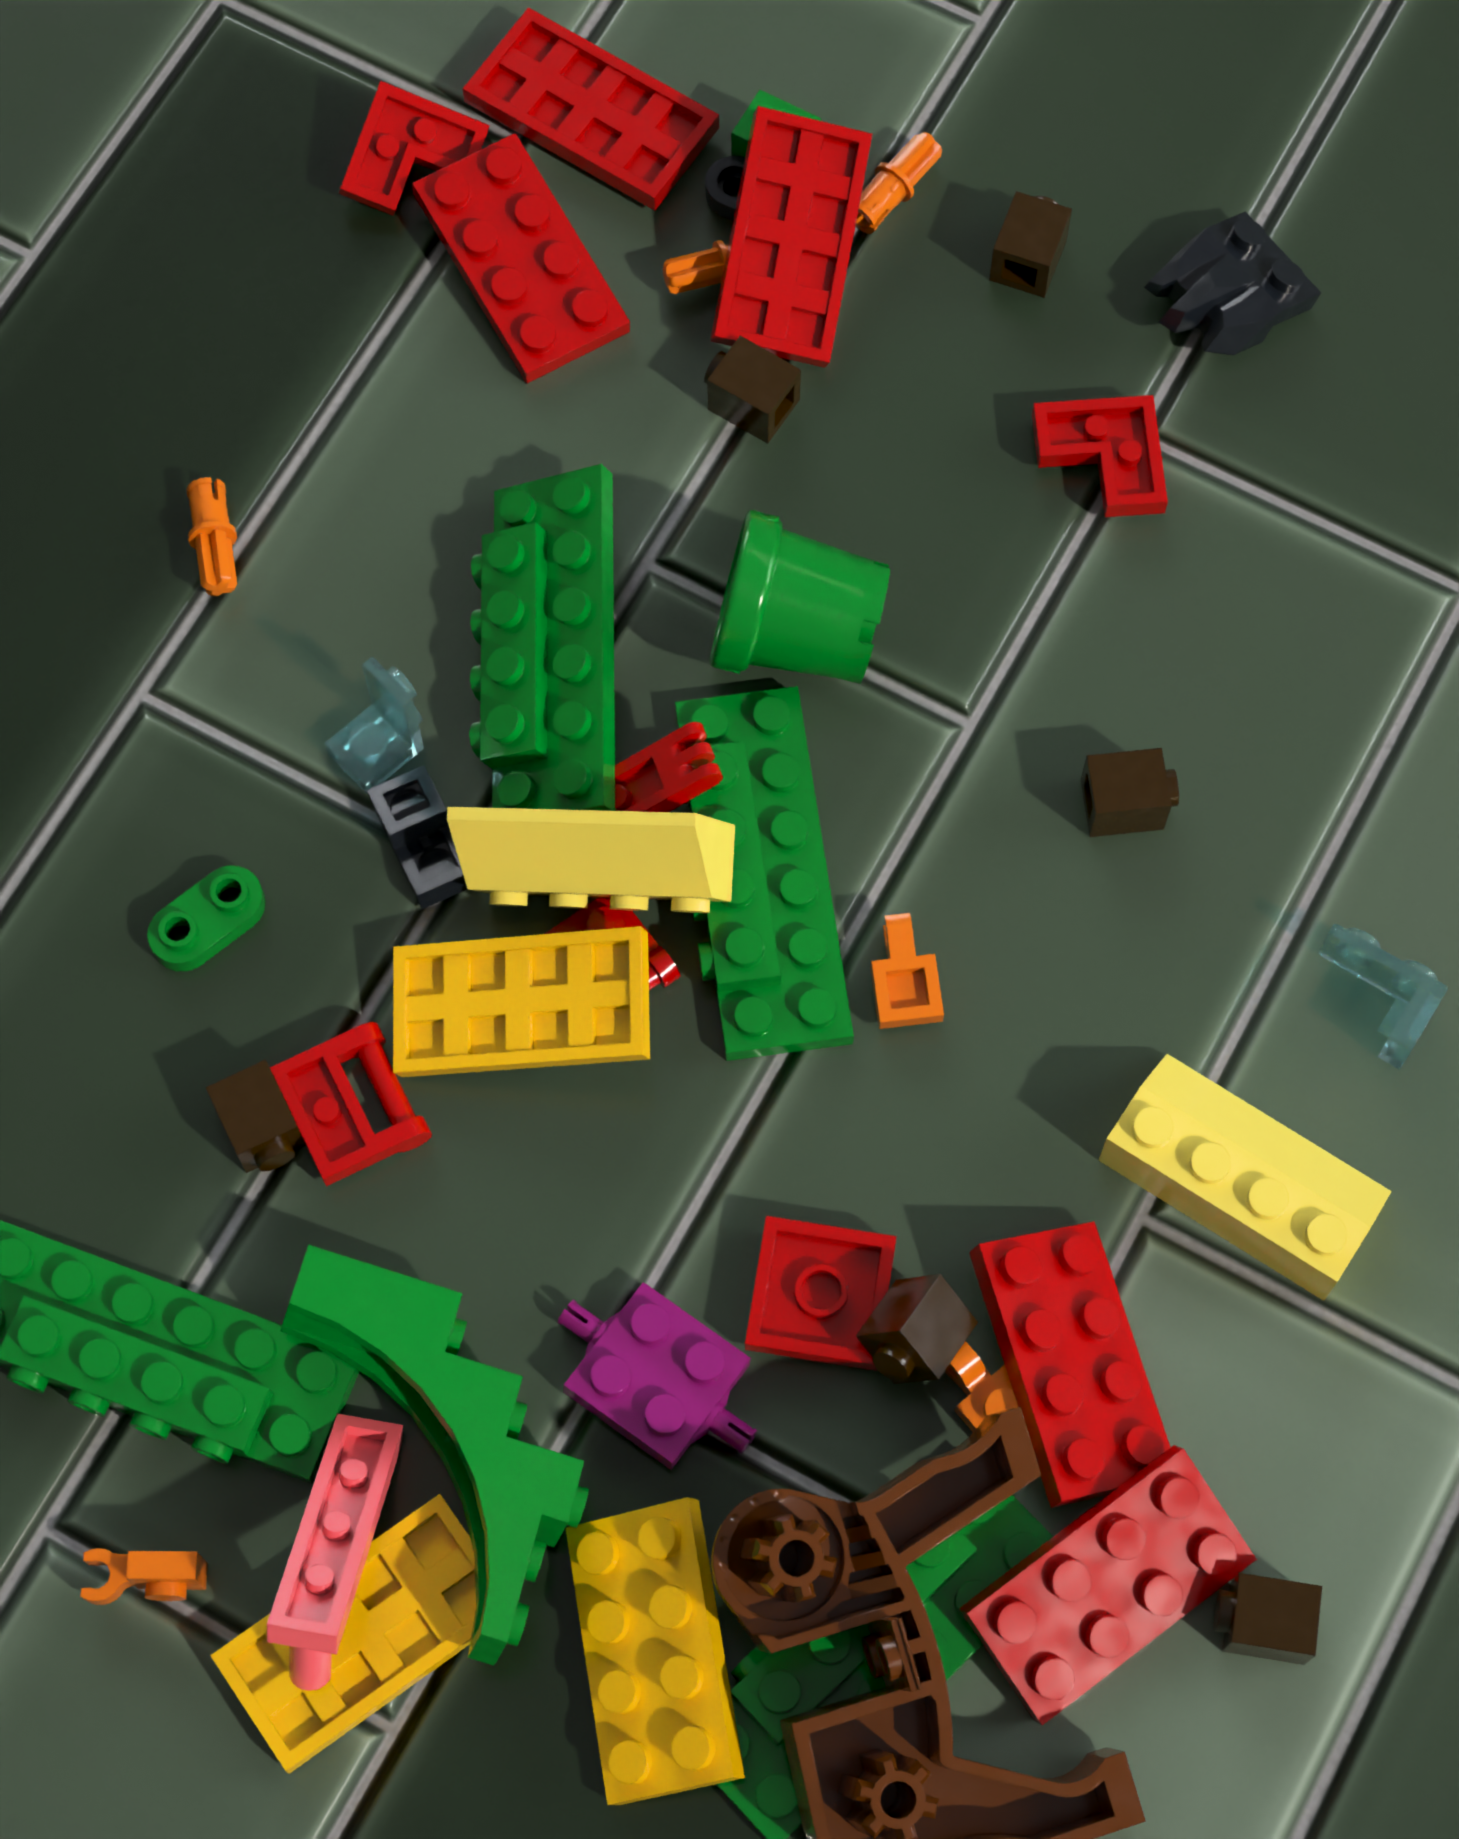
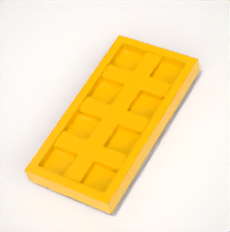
(521, 1002)
(403, 1624)
(654, 1652)

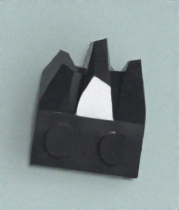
(1232, 286)

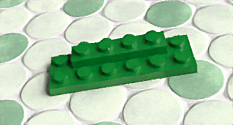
(547, 644)
(778, 936)
(165, 1357)
(836, 1668)

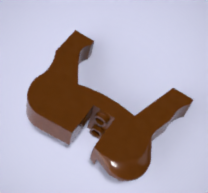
(885, 1758)

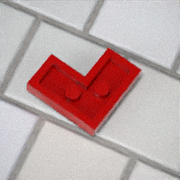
(405, 131)
(1118, 437)

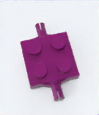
(657, 1376)

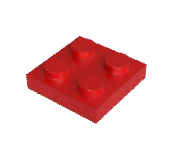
(817, 1291)

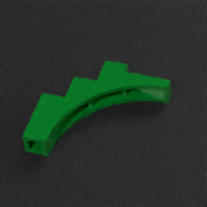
(409, 1343)

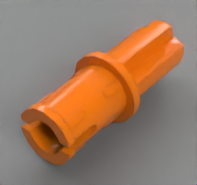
(896, 180)
(695, 269)
(212, 536)

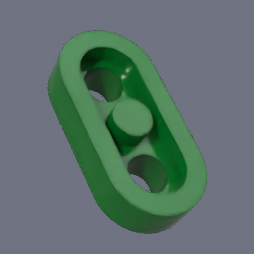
(210, 920)

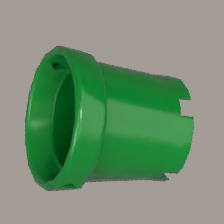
(797, 604)

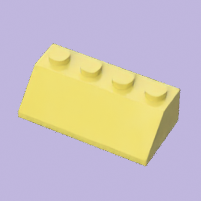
(594, 855)
(1244, 1176)

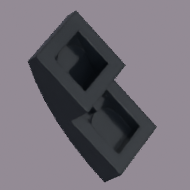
(419, 835)

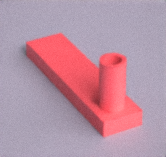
(333, 1545)

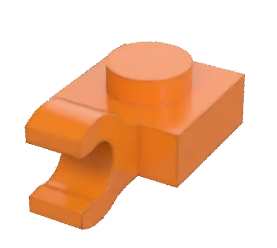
(905, 984)
(984, 1392)
(161, 1574)

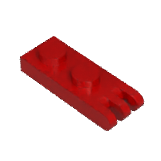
(667, 772)

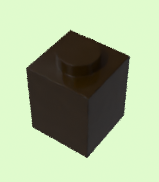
(1030, 243)
(752, 388)
(1128, 792)
(256, 1118)
(916, 1329)
(1269, 1618)

